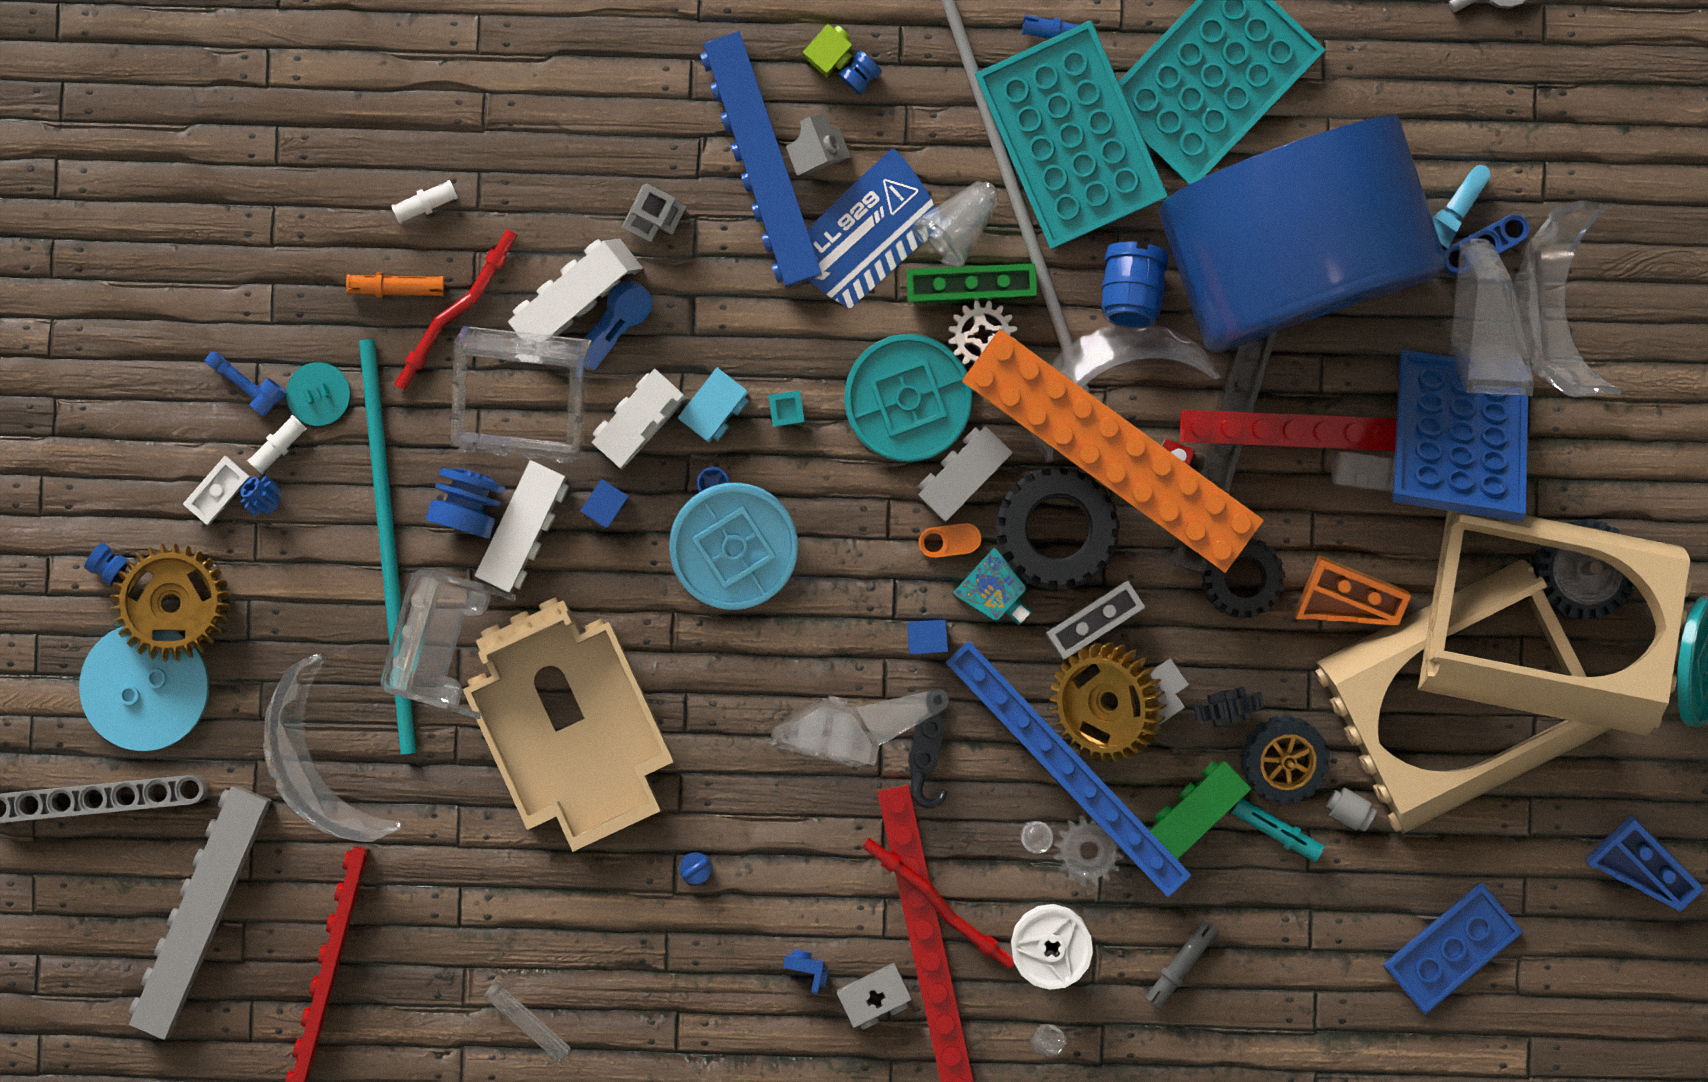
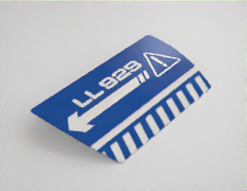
(869, 229)

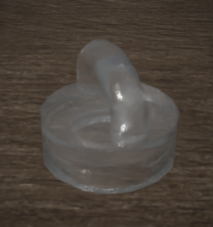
(1048, 1040)

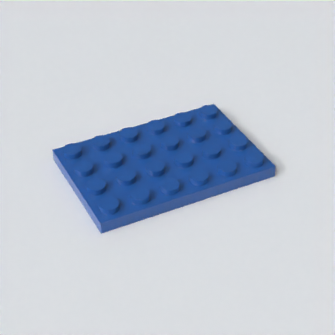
(1457, 445)

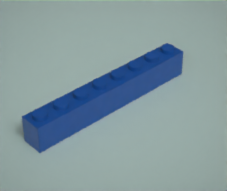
(762, 160)

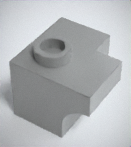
(817, 146)
(651, 212)
(1171, 682)

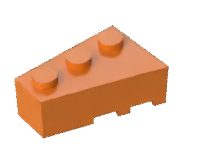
(1349, 595)

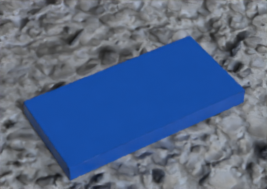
(1452, 948)

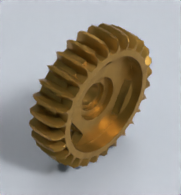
(170, 579)
(1087, 704)

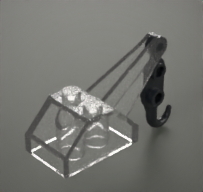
(853, 734)

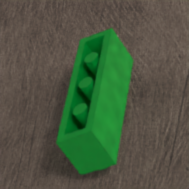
(971, 284)
(1199, 807)

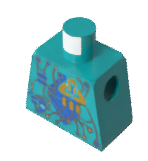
(994, 589)

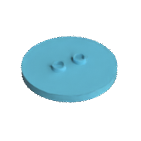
(733, 546)
(139, 699)

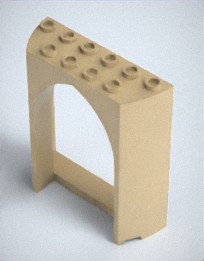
(1365, 669)
(1620, 701)

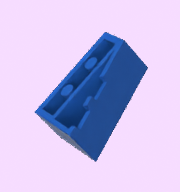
(1644, 863)

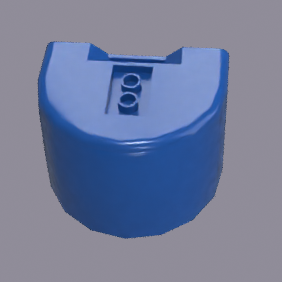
(1302, 232)

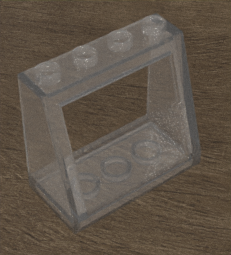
(1487, 325)
(523, 348)

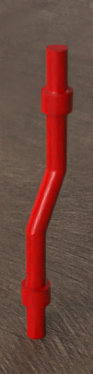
(495, 260)
(892, 862)

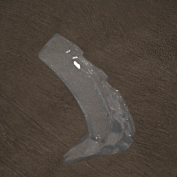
(1542, 305)
(1117, 345)
(294, 770)

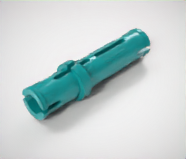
(1308, 848)

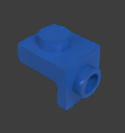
(801, 961)

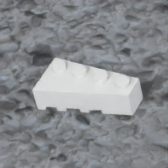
(576, 289)

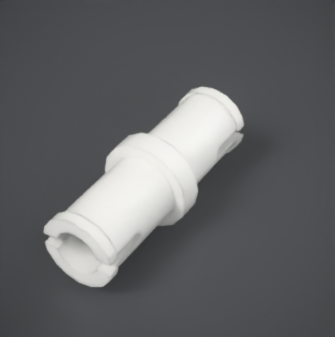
(424, 201)
(277, 444)

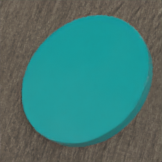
(318, 394)

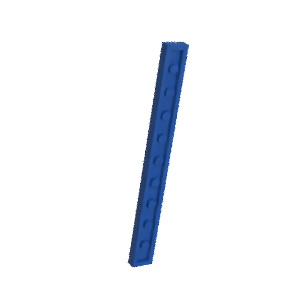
(1068, 769)

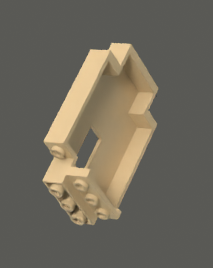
(588, 771)

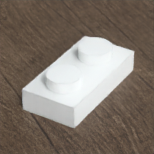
(216, 490)

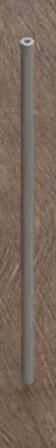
(1009, 177)

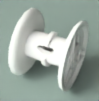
(1048, 968)

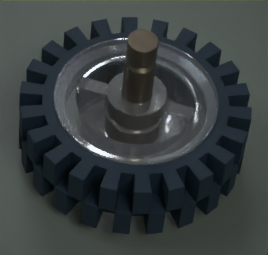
(1581, 583)

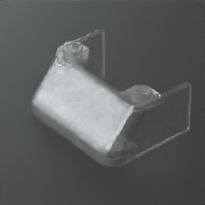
(428, 637)

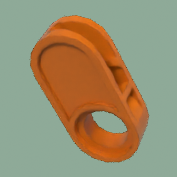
(956, 539)

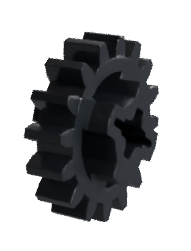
(1228, 706)

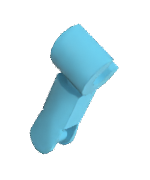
(1447, 220)

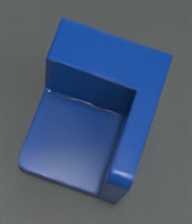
(604, 503)
(927, 637)

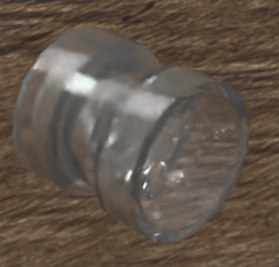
(1036, 837)

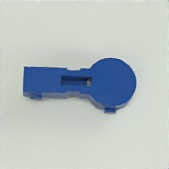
(626, 306)

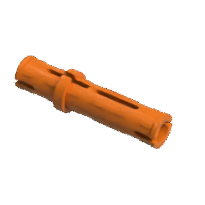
(394, 285)

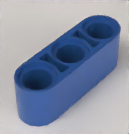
(1495, 234)

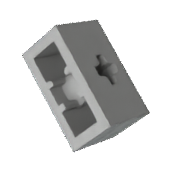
(855, 996)

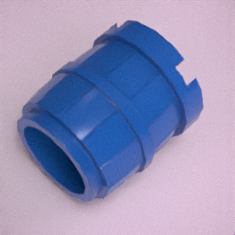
(1133, 284)

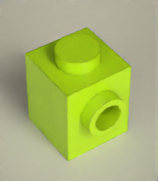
(829, 50)

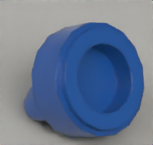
(695, 868)

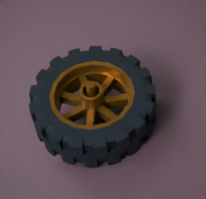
(1292, 788)

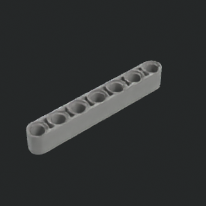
(111, 798)

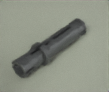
(1181, 964)

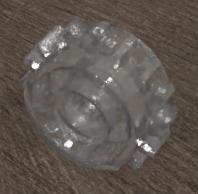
(1071, 857)

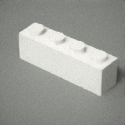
(521, 527)

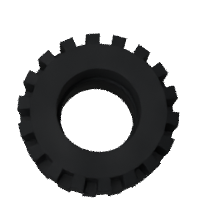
(1262, 599)

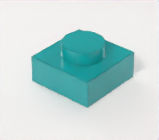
(786, 408)

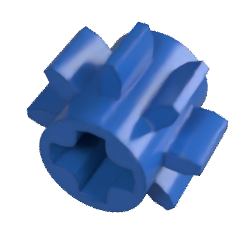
(260, 496)

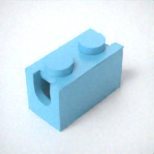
(714, 405)

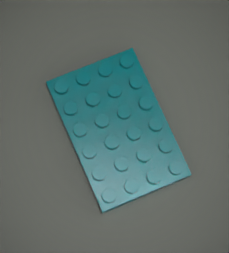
(1214, 79)
(1071, 135)

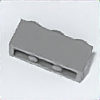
(963, 472)
(1095, 620)

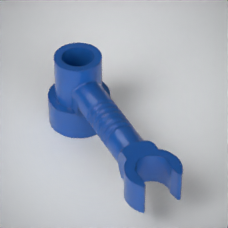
(263, 396)

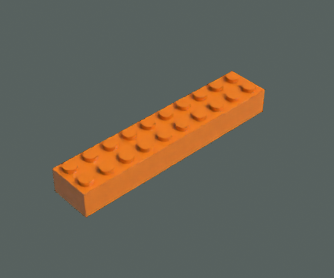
(1112, 450)

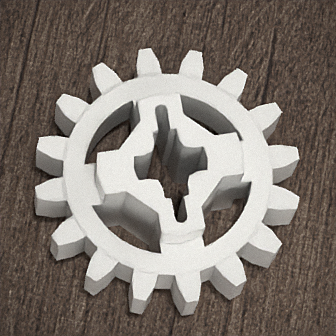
(979, 320)

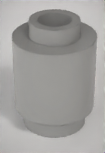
(1351, 809)

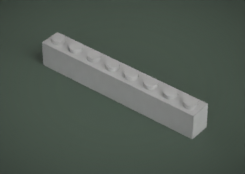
(199, 912)

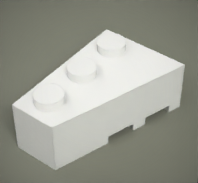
(638, 418)

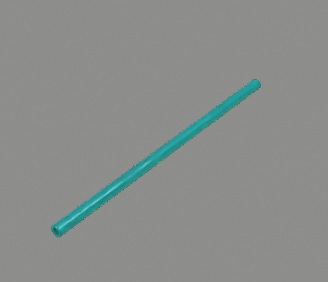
(385, 523)

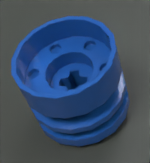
(465, 502)

